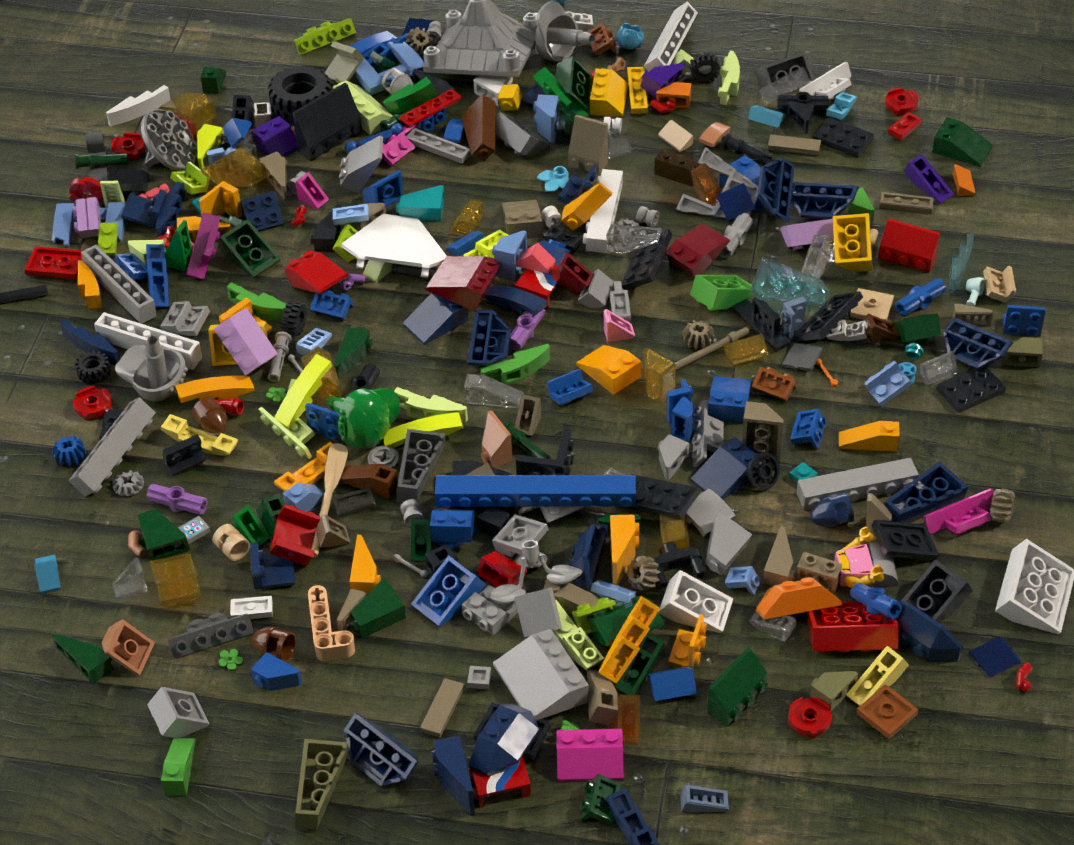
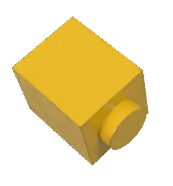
(510, 97)

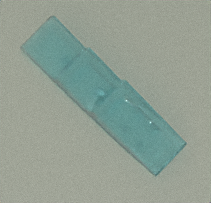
(960, 263)

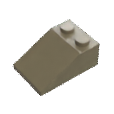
(588, 144)
(523, 216)

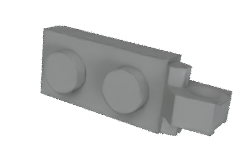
(620, 302)

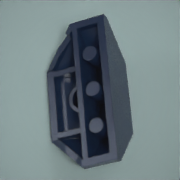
(776, 187)
(821, 199)
(488, 339)
(974, 345)
(588, 555)
(926, 636)
(503, 739)
(378, 752)

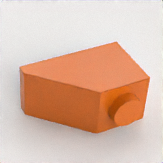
(676, 92)

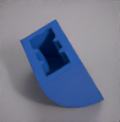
(682, 420)
(672, 683)

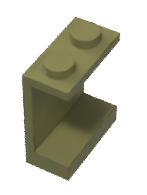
(343, 64)

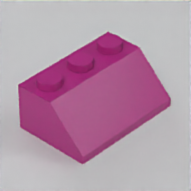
(589, 753)

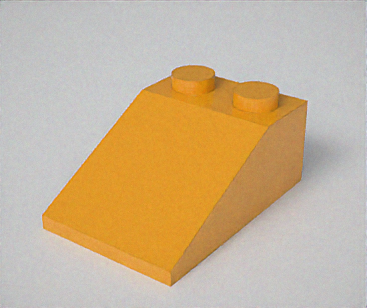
(611, 367)
(622, 544)

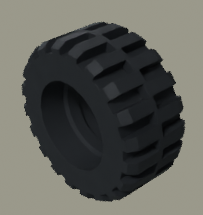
(295, 89)

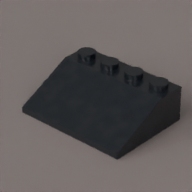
(326, 122)

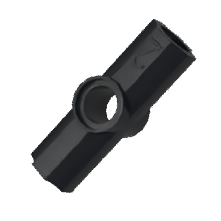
(818, 101)
(366, 378)

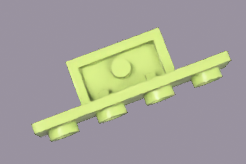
(296, 435)

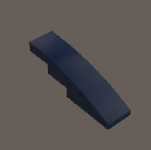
(170, 208)
(516, 299)
(86, 342)
(630, 819)

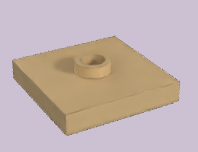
(874, 304)

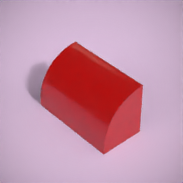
(499, 569)

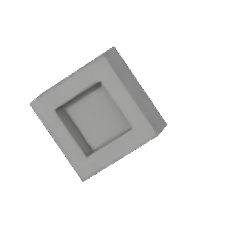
(479, 677)

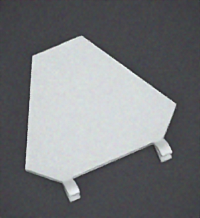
(395, 241)

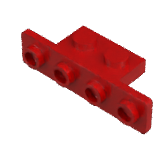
(430, 108)

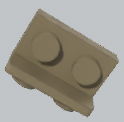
(819, 568)

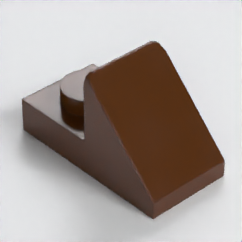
(880, 328)

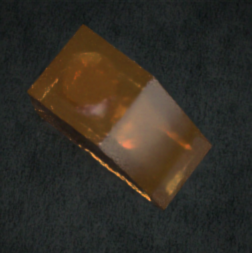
(705, 184)
(629, 717)

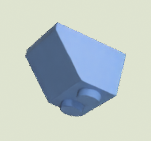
(547, 116)
(507, 253)

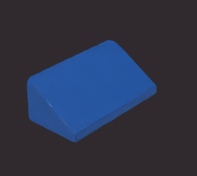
(465, 244)

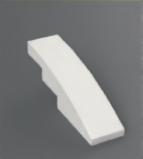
(137, 107)

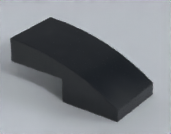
(560, 234)

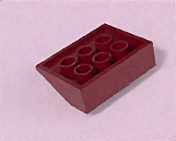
(464, 279)

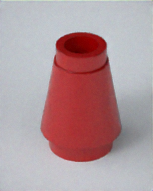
(232, 406)

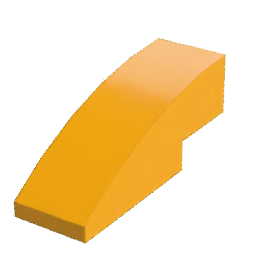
(88, 286)

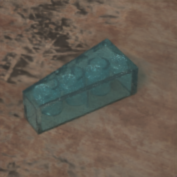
(784, 284)

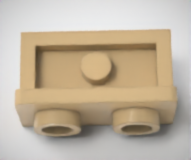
(999, 284)

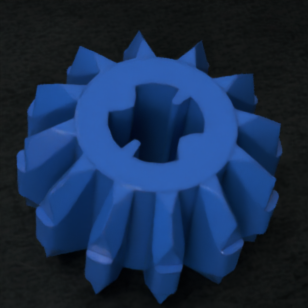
(68, 451)

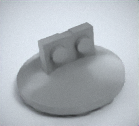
(167, 140)

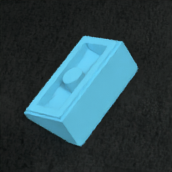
(766, 116)

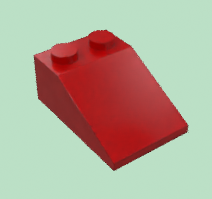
(313, 272)

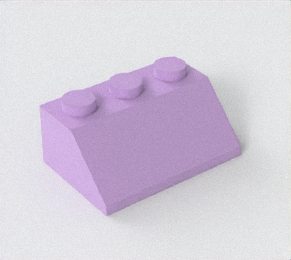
(802, 234)
(245, 341)

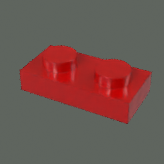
(905, 126)

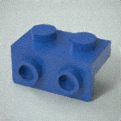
(568, 387)

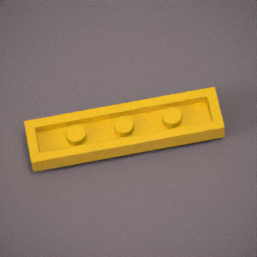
(637, 94)

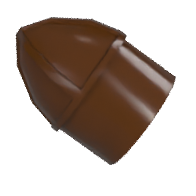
(210, 416)
(274, 641)

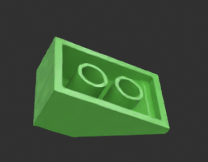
(720, 291)

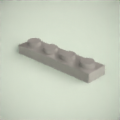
(439, 145)

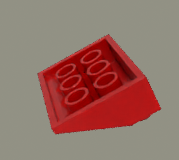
(851, 628)

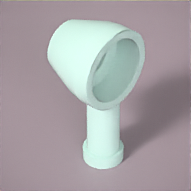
(976, 287)

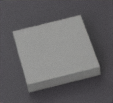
(538, 612)

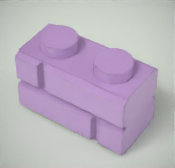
(87, 216)

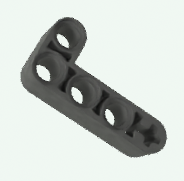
(96, 145)

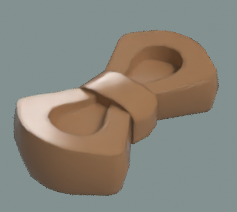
(619, 65)

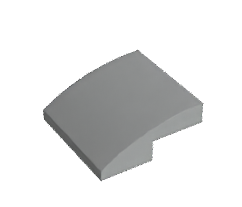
(185, 319)
(704, 511)

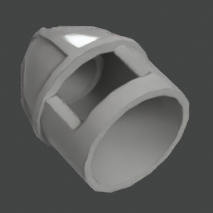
(399, 82)

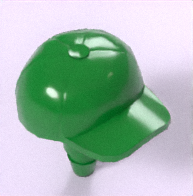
(365, 415)

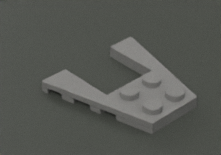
(691, 205)

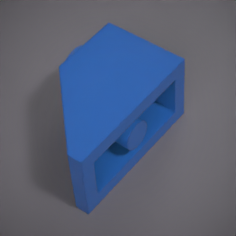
(274, 673)

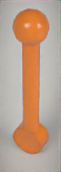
(834, 383)

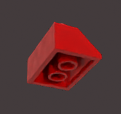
(909, 245)

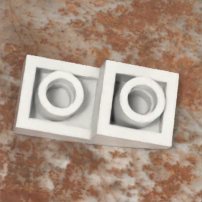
(848, 332)

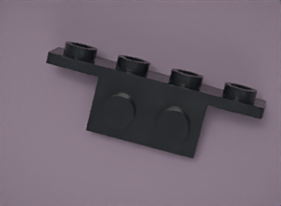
(763, 321)

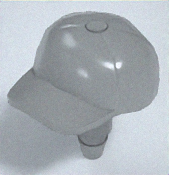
(558, 33)
(152, 369)

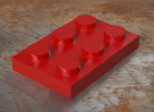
(54, 262)

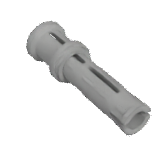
(281, 346)

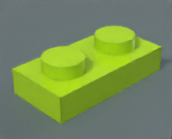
(108, 238)

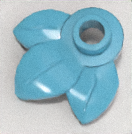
(554, 179)

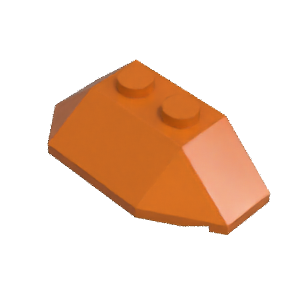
(795, 598)

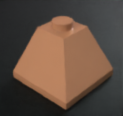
(496, 442)
(127, 646)

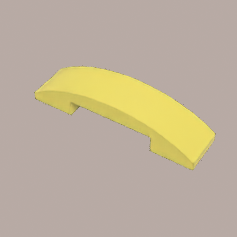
(211, 444)

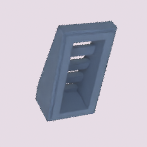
(695, 805)

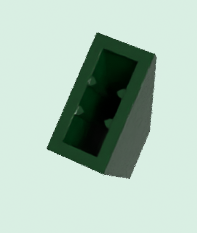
(161, 535)
(377, 610)

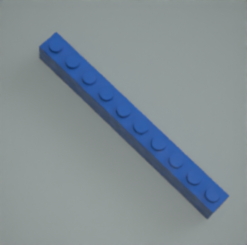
(535, 490)

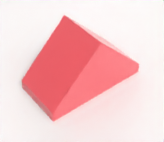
(536, 259)

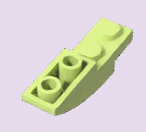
(730, 78)
(422, 407)
(576, 642)

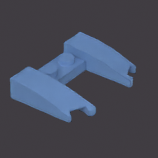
(372, 81)
(65, 219)

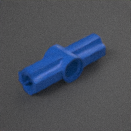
(920, 297)
(876, 600)

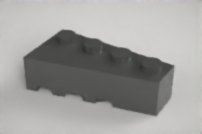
(419, 459)

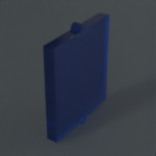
(413, 23)
(735, 202)
(995, 656)

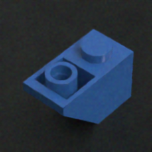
(555, 249)

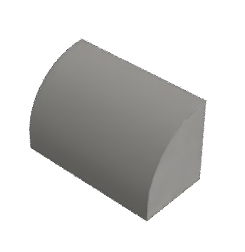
(597, 291)
(886, 564)

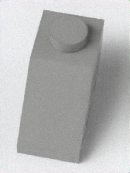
(672, 454)

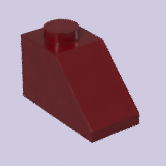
(573, 274)

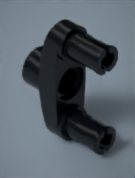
(673, 558)

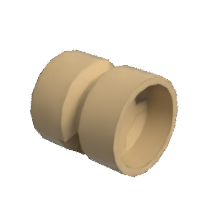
(231, 542)

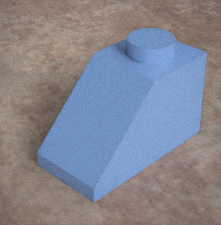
(303, 496)

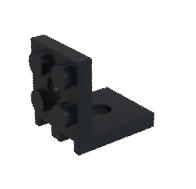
(527, 465)

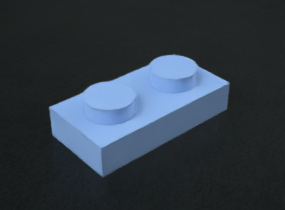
(350, 214)
(606, 589)

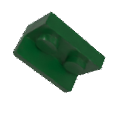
(594, 803)

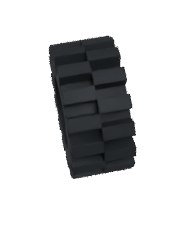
(701, 60)
(293, 318)
(95, 374)

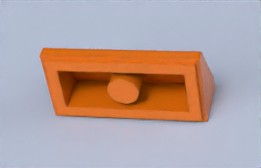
(963, 181)

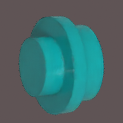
(913, 351)

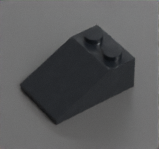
(938, 592)

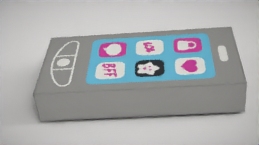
(194, 530)

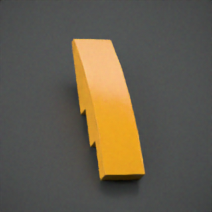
(215, 387)
(628, 640)

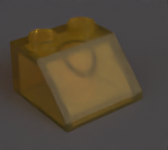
(657, 375)

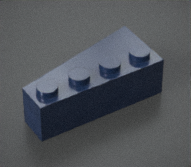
(926, 494)

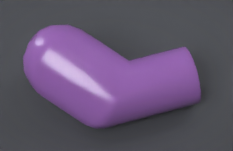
(347, 282)

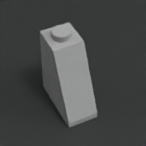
(725, 543)

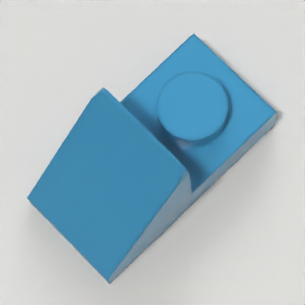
(47, 574)

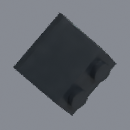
(130, 180)

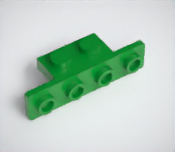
(553, 87)

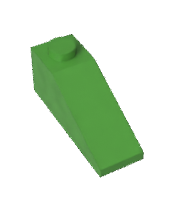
(178, 767)

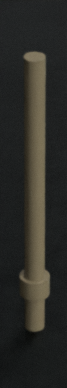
(731, 337)

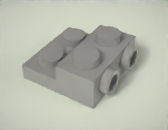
(516, 532)
(487, 613)

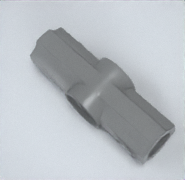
(736, 234)

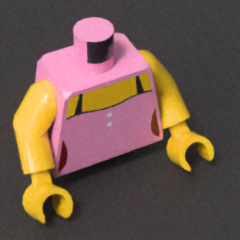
(857, 562)

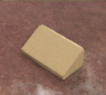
(676, 136)

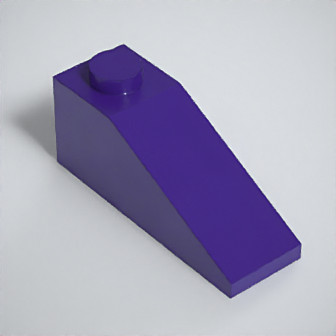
(661, 77)
(927, 179)

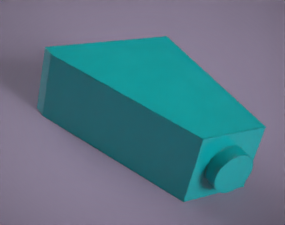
(423, 204)

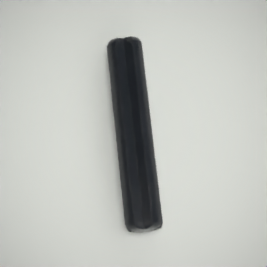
(22, 294)

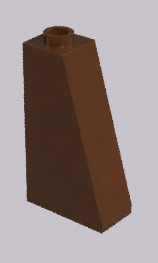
(480, 127)

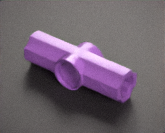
(524, 329)
(177, 499)

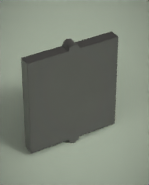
(802, 357)

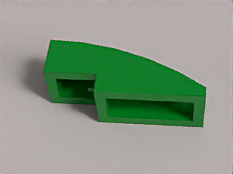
(410, 96)

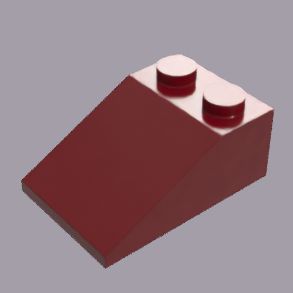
(696, 250)

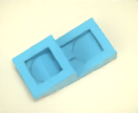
(842, 105)

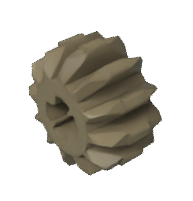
(417, 36)
(698, 335)
(1002, 505)
(643, 573)

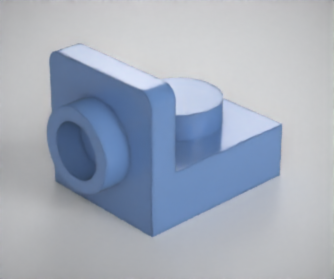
(743, 577)

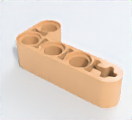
(327, 644)

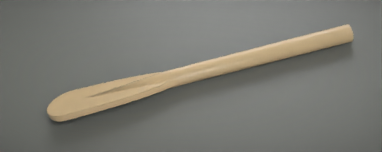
(334, 467)

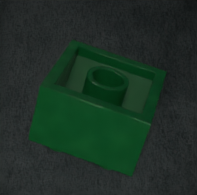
(918, 327)

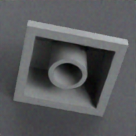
(177, 712)

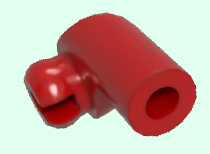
(662, 108)
(1021, 676)

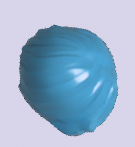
(629, 36)

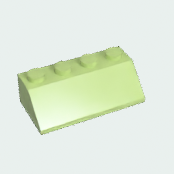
(369, 109)

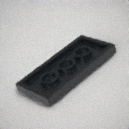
(646, 263)
(828, 317)
(663, 497)

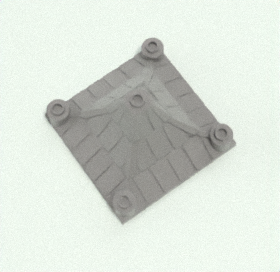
(482, 42)

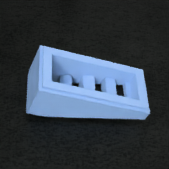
(303, 345)

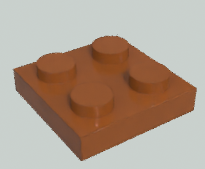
(887, 711)

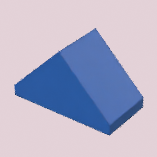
(236, 131)

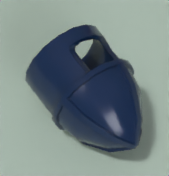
(833, 511)

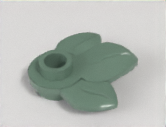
(233, 221)

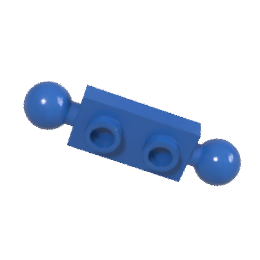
(395, 129)

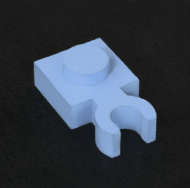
(216, 154)

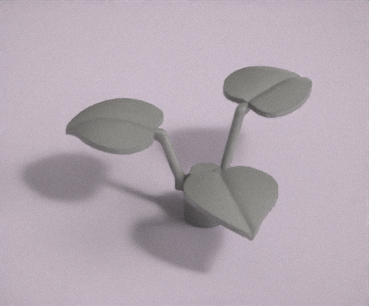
(533, 558)

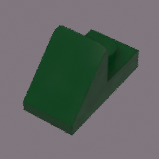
(382, 62)
(420, 539)

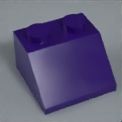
(275, 137)

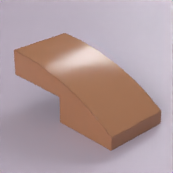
(713, 134)

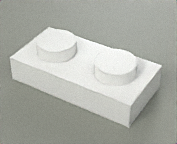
(255, 607)

